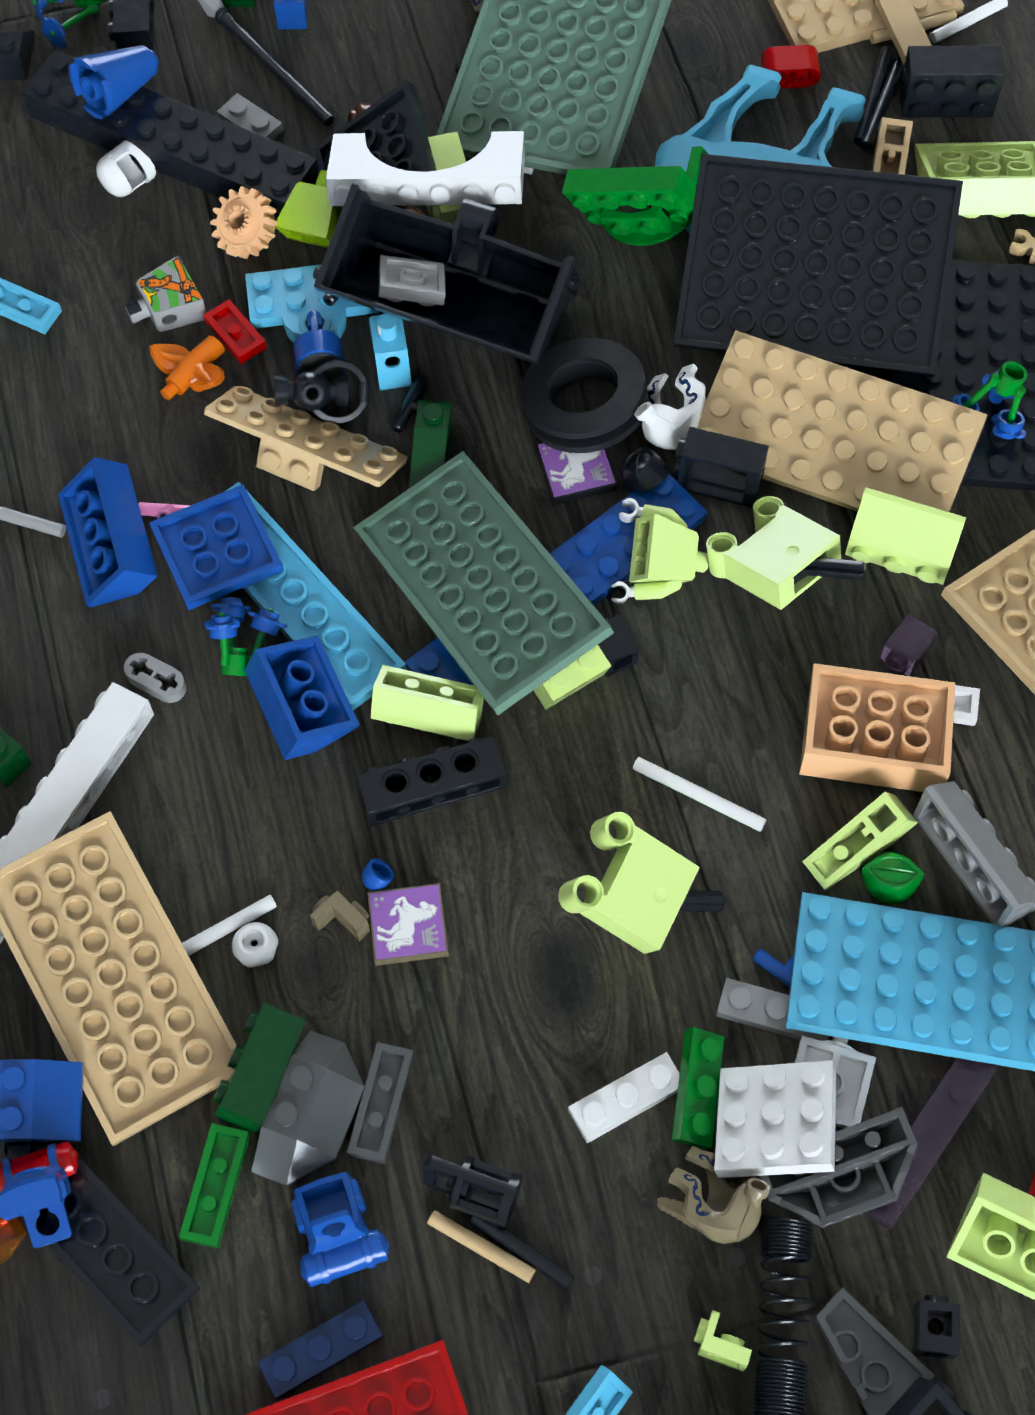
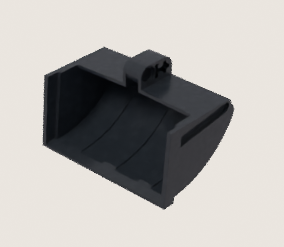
(492, 288)

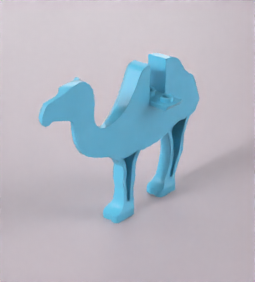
(757, 84)

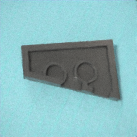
(868, 1354)

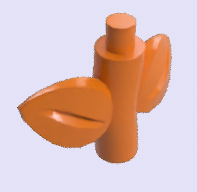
(189, 367)

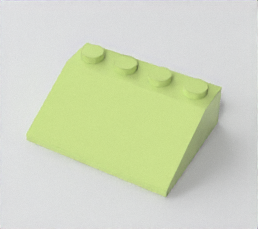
(994, 174)

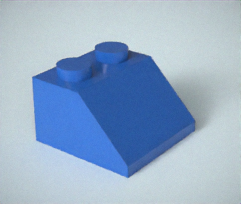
(40, 1100)

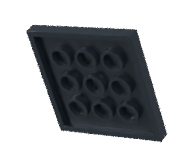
(392, 133)

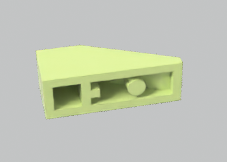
(860, 840)

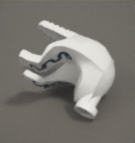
(664, 424)

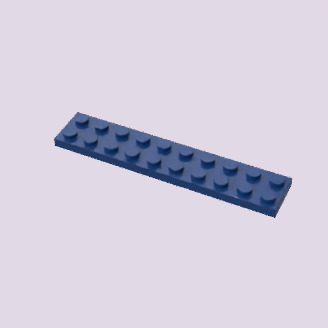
(591, 558)

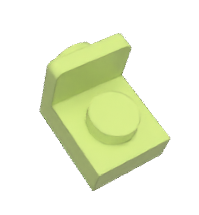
(724, 1350)

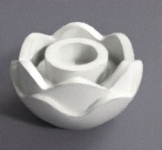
(257, 955)

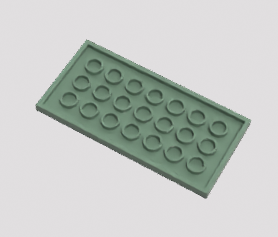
(483, 582)

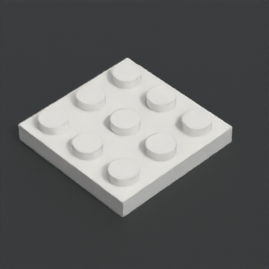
(776, 1119)

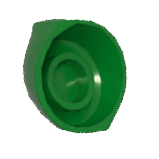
(891, 877)

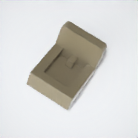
(349, 914)

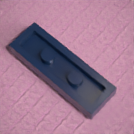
(320, 1349)

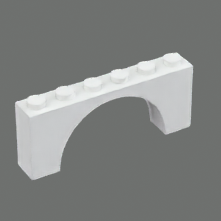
(488, 178)

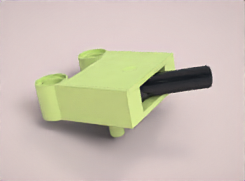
(781, 556)
(640, 888)

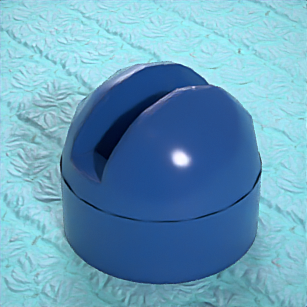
(376, 875)

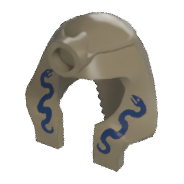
(730, 1210)

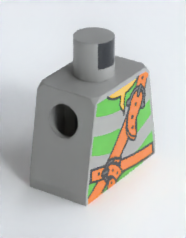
(167, 298)

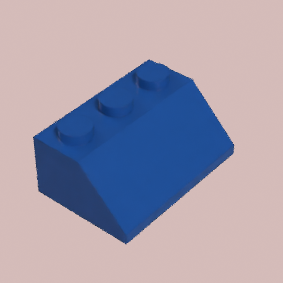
(300, 696)

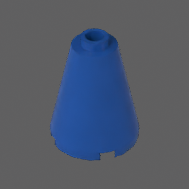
(111, 77)

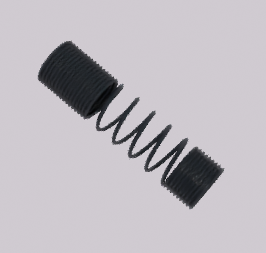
(781, 1380)

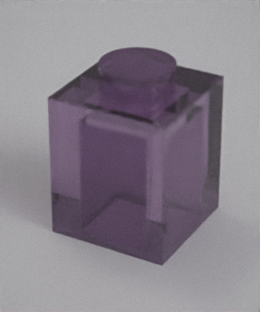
(908, 645)

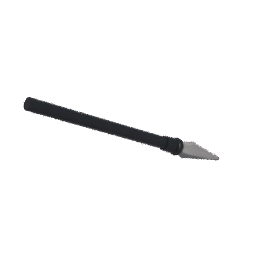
(223, 16)

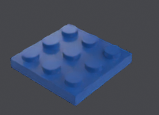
(216, 547)

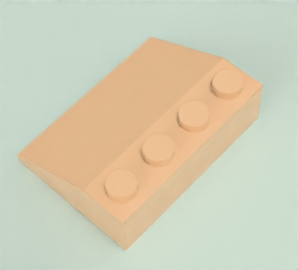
(878, 728)

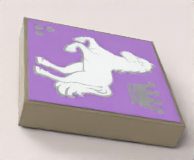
(407, 924)

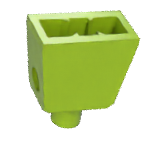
(308, 214)

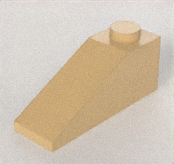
(892, 146)

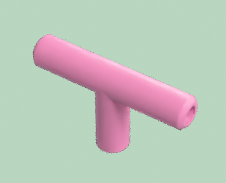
(159, 509)

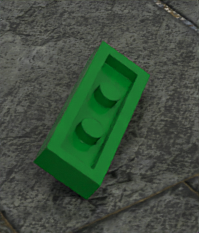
(698, 1088)
(214, 1186)

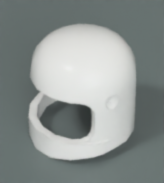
(118, 167)

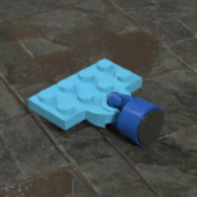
(291, 300)

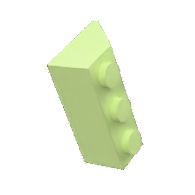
(904, 536)
(998, 1235)

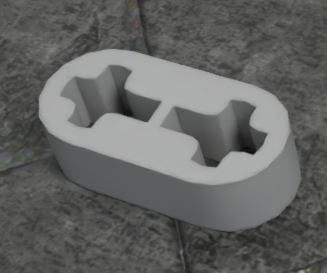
(158, 671)

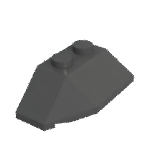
(309, 1111)
(867, 1172)

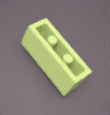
(426, 703)

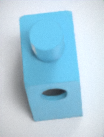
(390, 341)

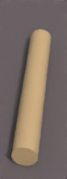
(927, 23)
(481, 1246)

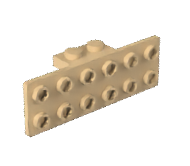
(300, 445)

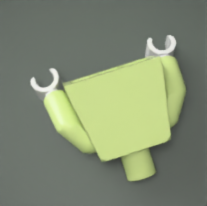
(661, 553)

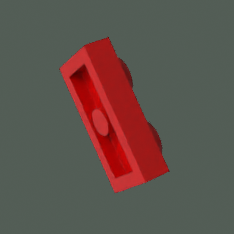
(235, 331)

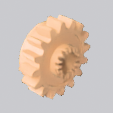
(244, 223)

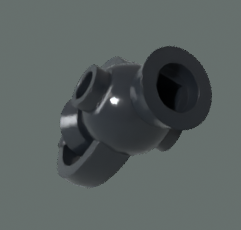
(325, 391)

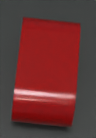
(795, 64)

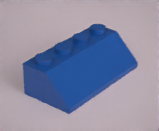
(107, 533)

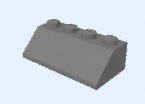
(975, 853)

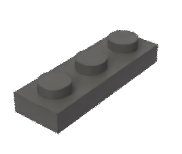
(380, 1103)

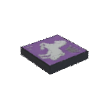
(575, 474)

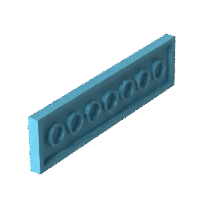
(315, 608)

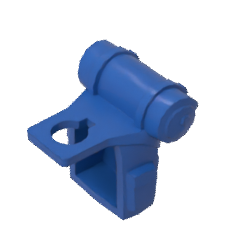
(335, 1230)

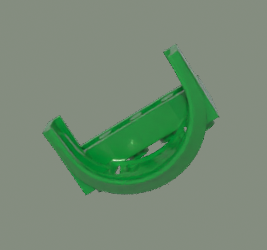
(603, 190)

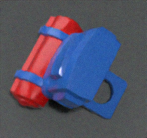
(38, 1183)

